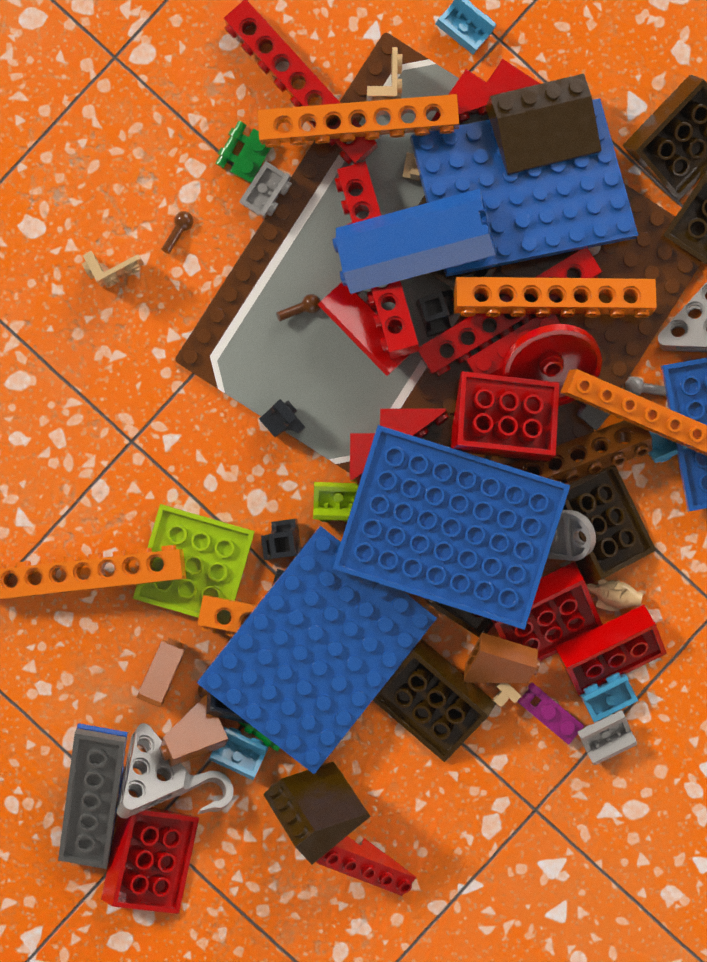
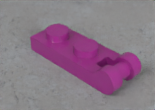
(551, 714)

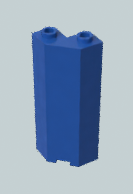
(414, 241)

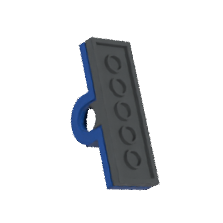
(92, 795)

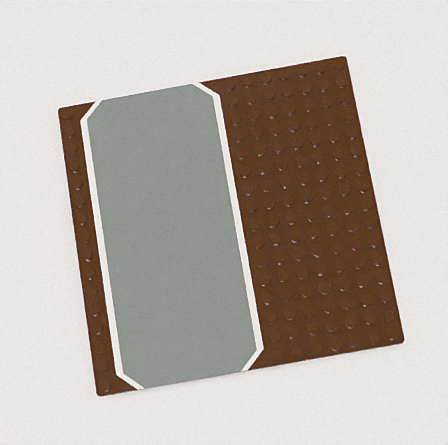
(317, 366)

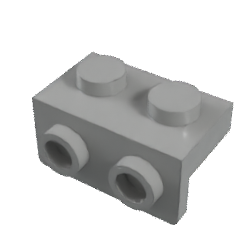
(265, 190)
(607, 737)

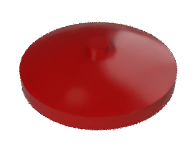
(551, 353)

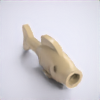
(615, 595)

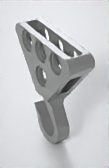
(695, 329)
(153, 790)

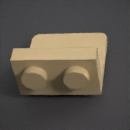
(388, 92)
(112, 275)

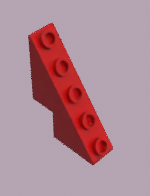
(474, 92)
(408, 421)
(369, 865)

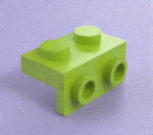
(333, 500)

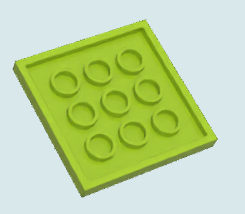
(212, 556)

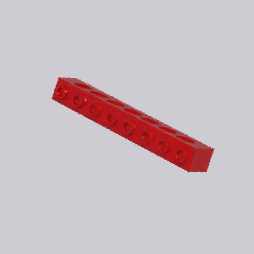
(246, 15)
(404, 342)
(429, 352)

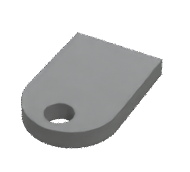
(566, 540)

